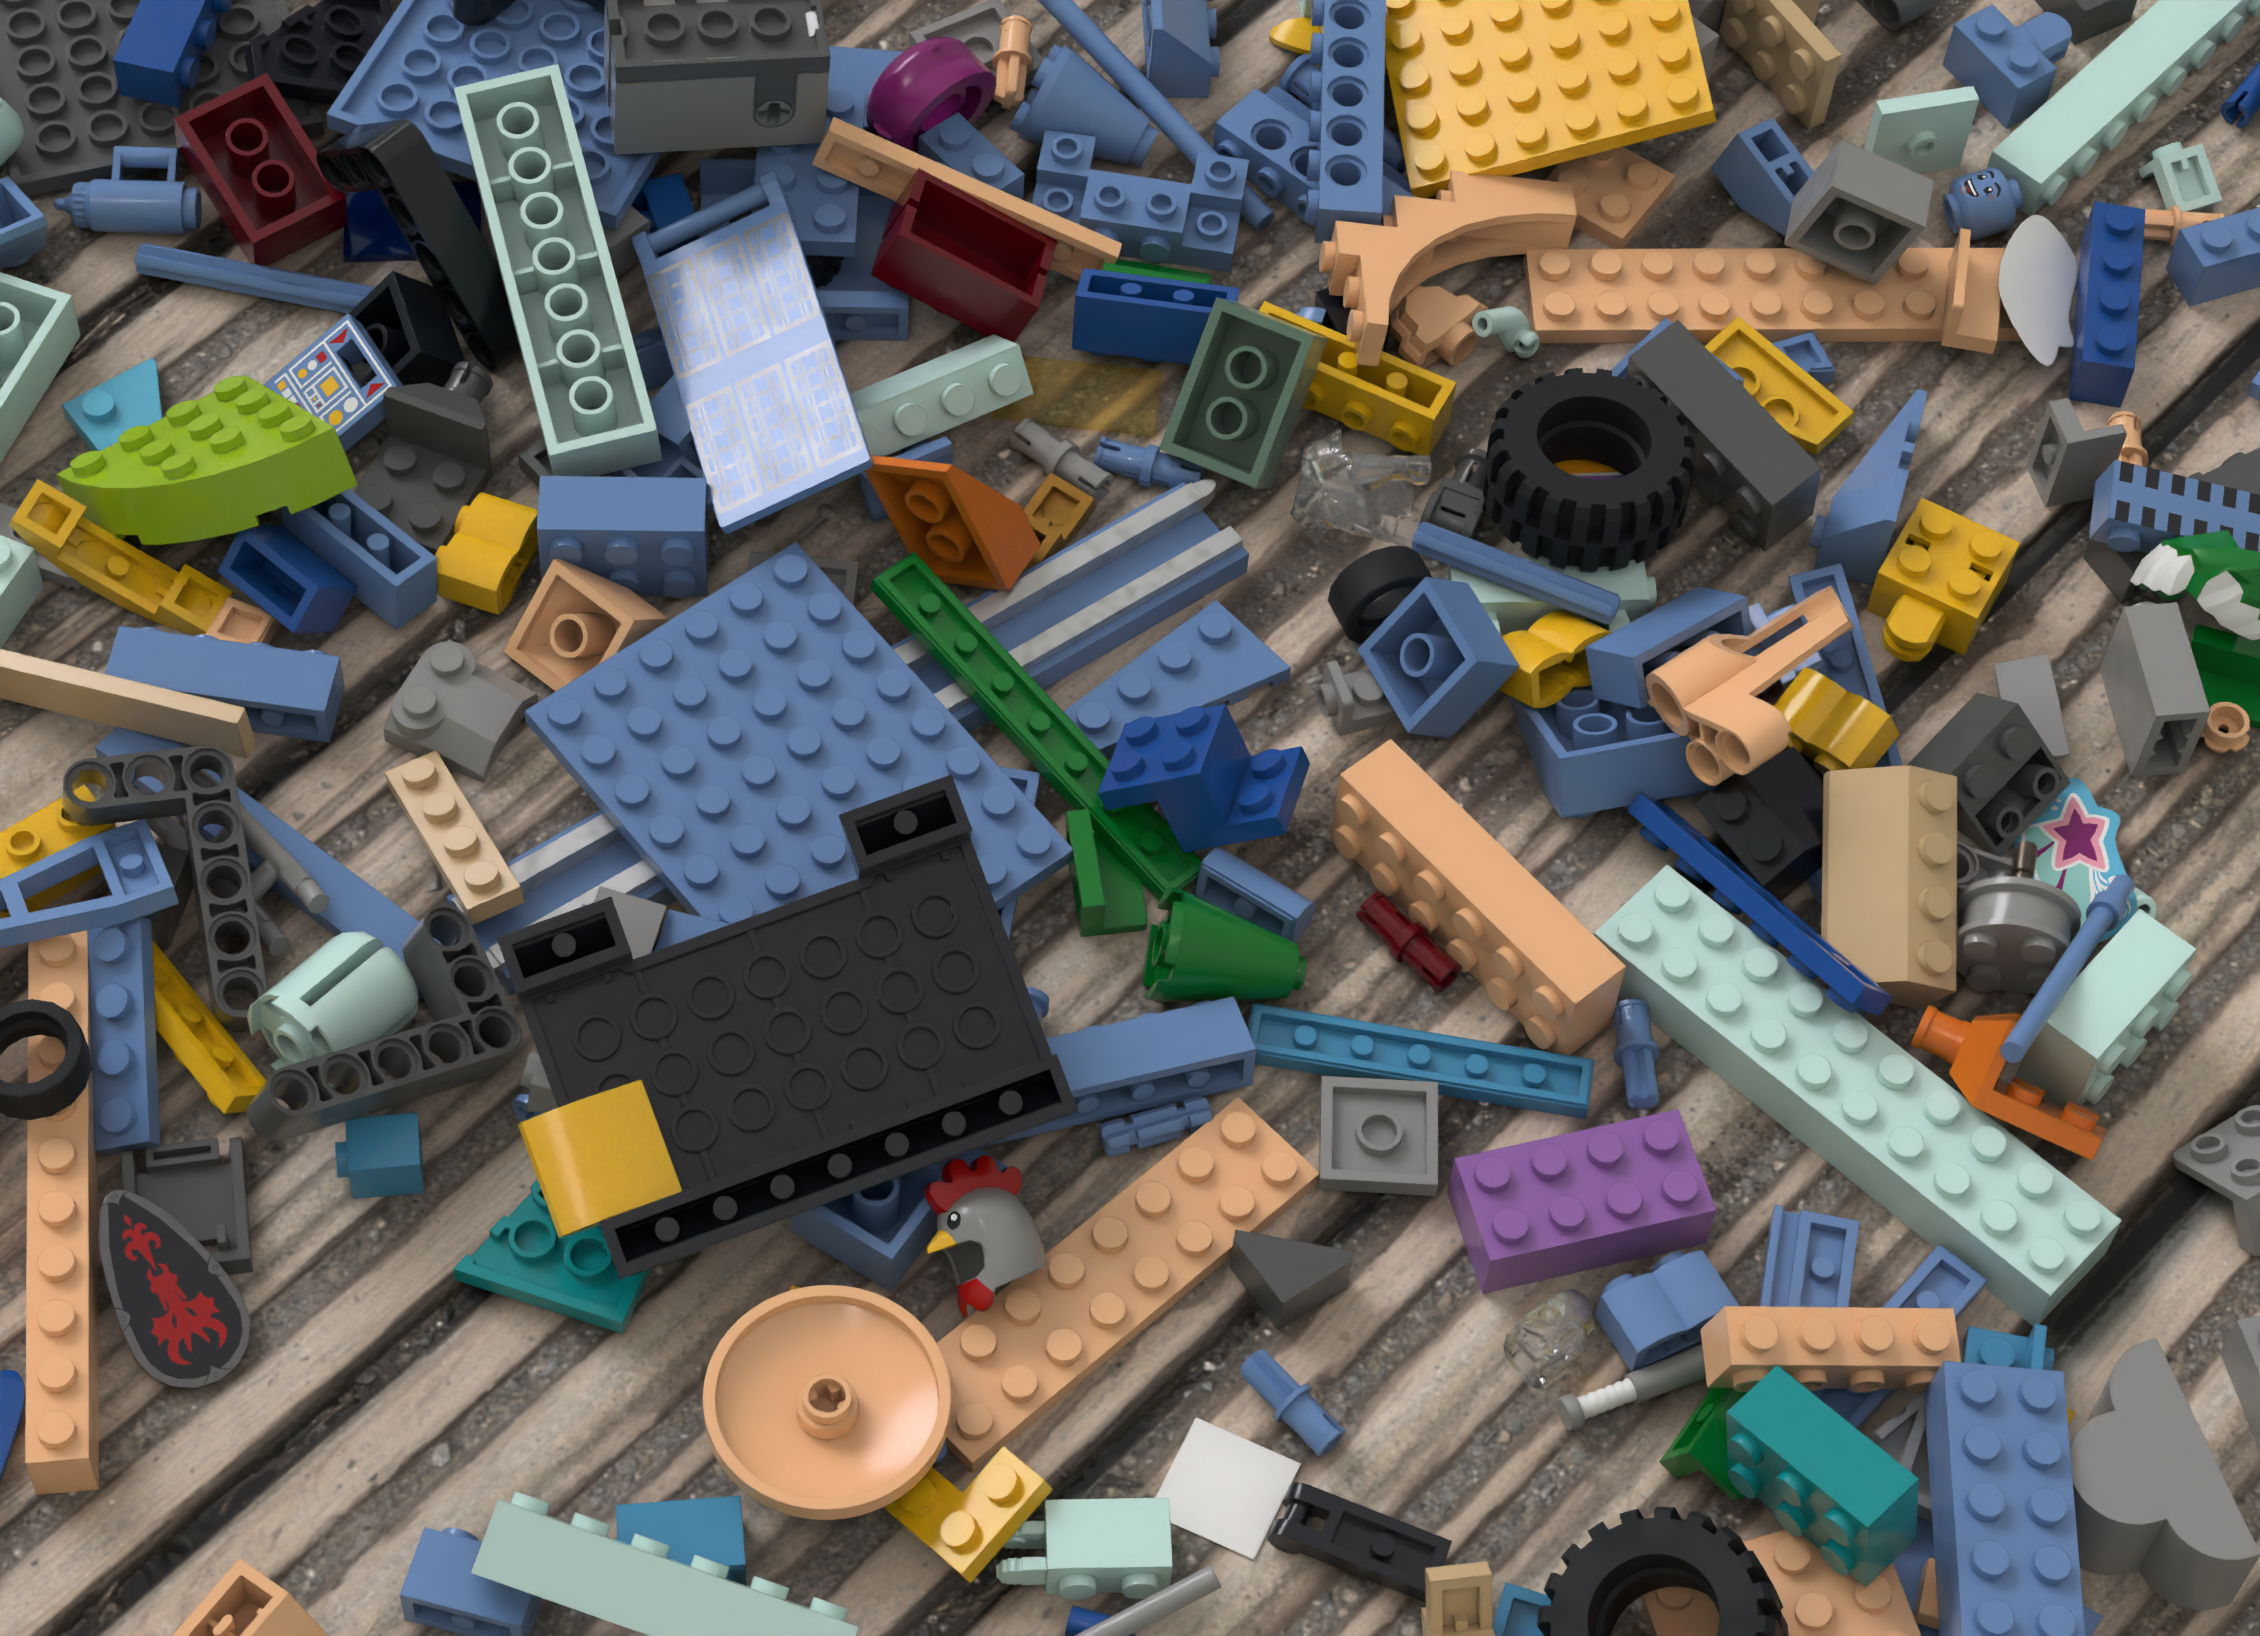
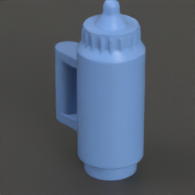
(136, 204)

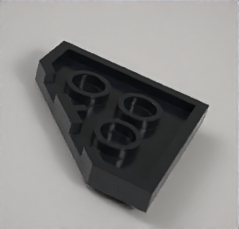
(318, 48)

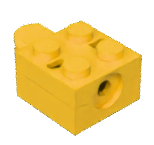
(1939, 582)

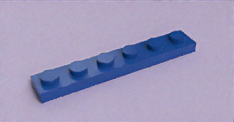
(1772, 919)

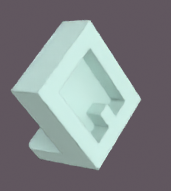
(2183, 177)

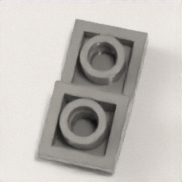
(2033, 687)

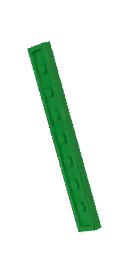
(1032, 722)

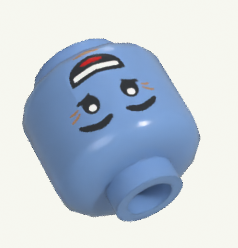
(1982, 203)

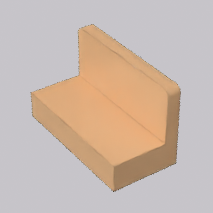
(1971, 300)

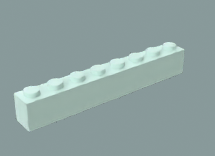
(2114, 93)

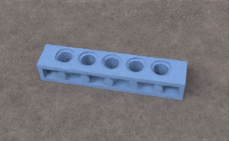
(1348, 114)

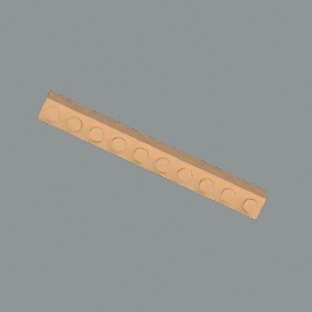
(62, 1245)

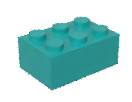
(1821, 1476)

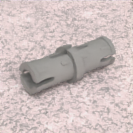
(1061, 459)

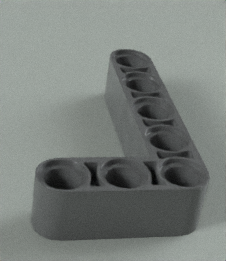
(207, 859)
(407, 1055)

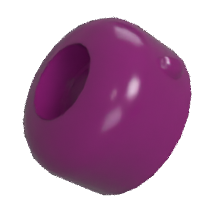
(926, 88)

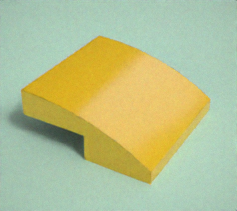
(599, 1157)

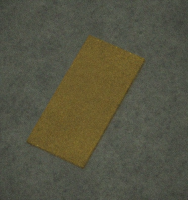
(1088, 397)

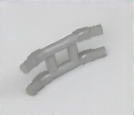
(276, 865)

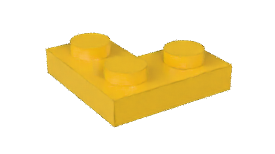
(976, 1523)

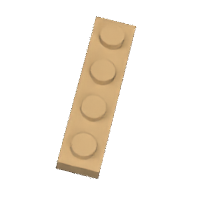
(454, 837)

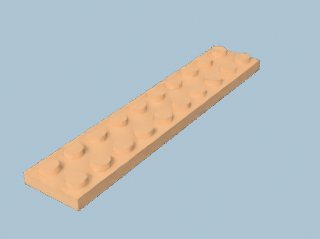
(1774, 290)

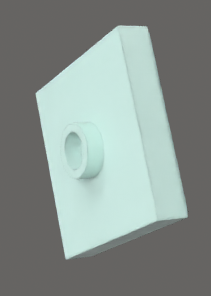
(1923, 129)

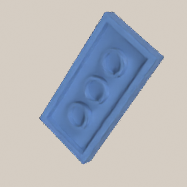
(819, 201)

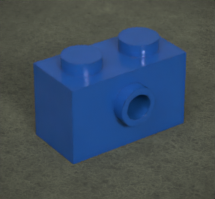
(287, 579)

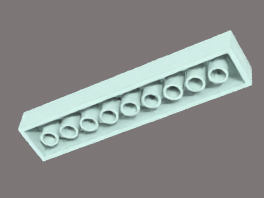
(1856, 1097)

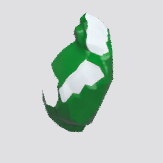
(2212, 573)

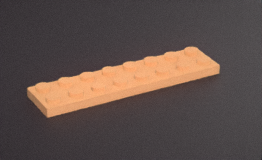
(1115, 1277)

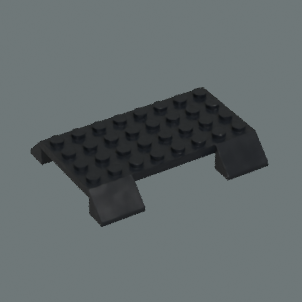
(803, 1039)

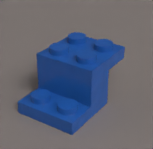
(1204, 778)

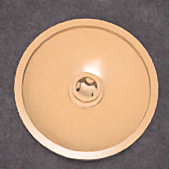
(827, 1402)

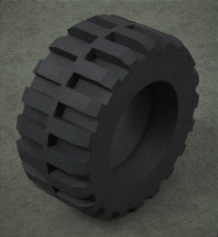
(1578, 517)
(1656, 1555)

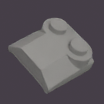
(456, 710)

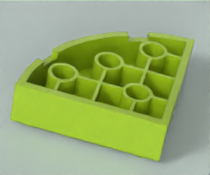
(210, 467)

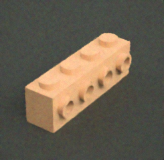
(1829, 1346)

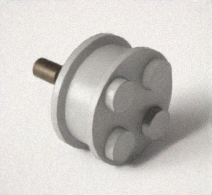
(2013, 928)

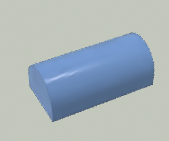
(1253, 895)

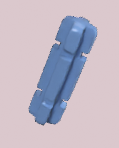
(1154, 1126)

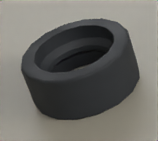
(1369, 578)
(70, 1078)

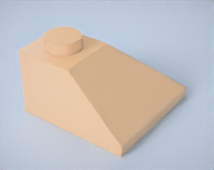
(577, 624)

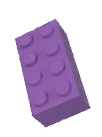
(1580, 1201)

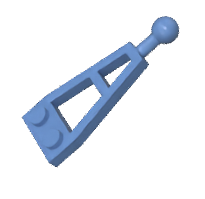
(130, 868)

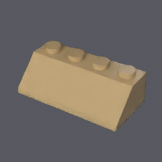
(1892, 878)

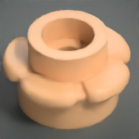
(2231, 719)

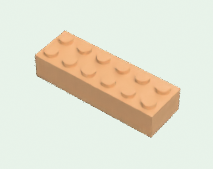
(1476, 900)

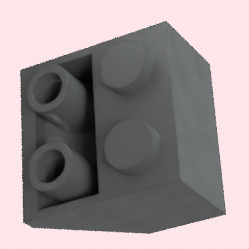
(2000, 770)

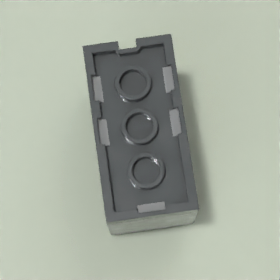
(715, 73)

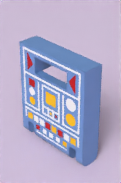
(328, 389)

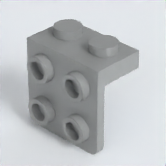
(2230, 1164)

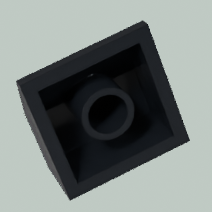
(409, 330)
(1772, 820)

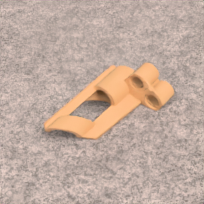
(1715, 686)

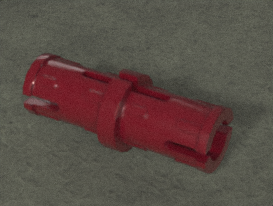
(1409, 942)

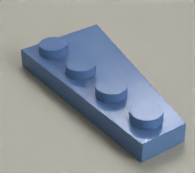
(1197, 664)

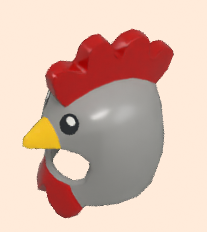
(983, 1229)

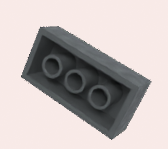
(1740, 449)

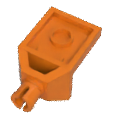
(1977, 1071)

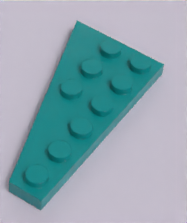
(554, 1273)

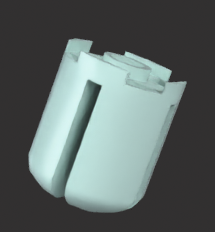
(336, 1000)

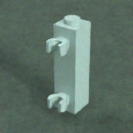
(1517, 611)

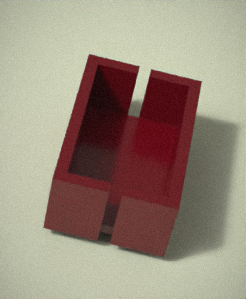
(964, 257)

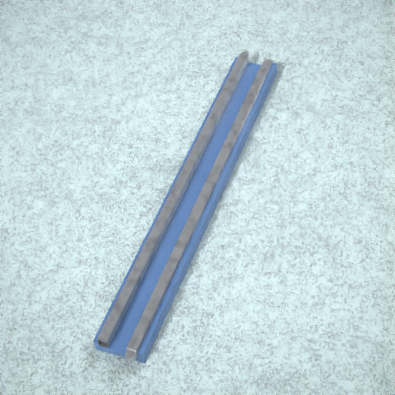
(1048, 621)

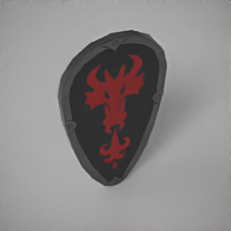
(169, 1295)

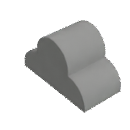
(2154, 1491)

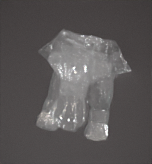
(1357, 491)

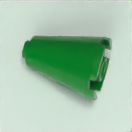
(1216, 955)

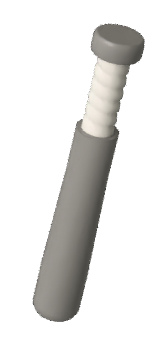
(1637, 1386)

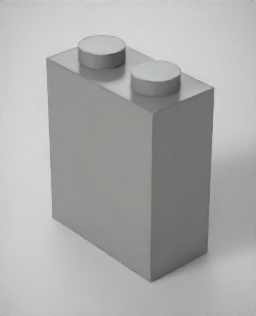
(2154, 689)

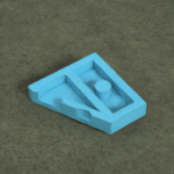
(116, 406)

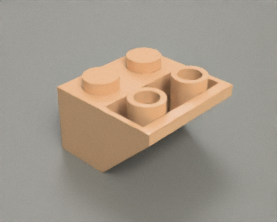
(249, 1606)

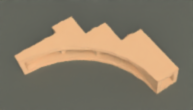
(1426, 236)

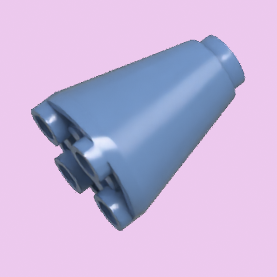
(1083, 102)

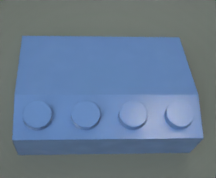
(1604, 754)

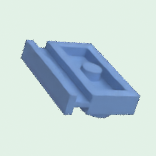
(1808, 1260)

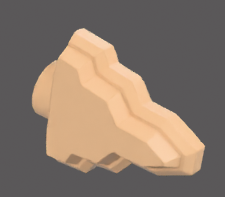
(1435, 326)

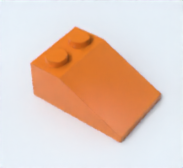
(955, 522)

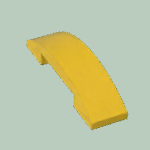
(113, 567)

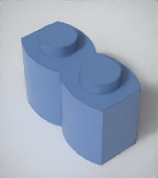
(1662, 1310)

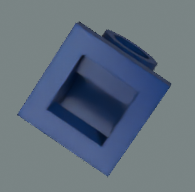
(663, 203)

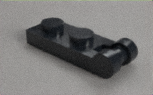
(1358, 1540)

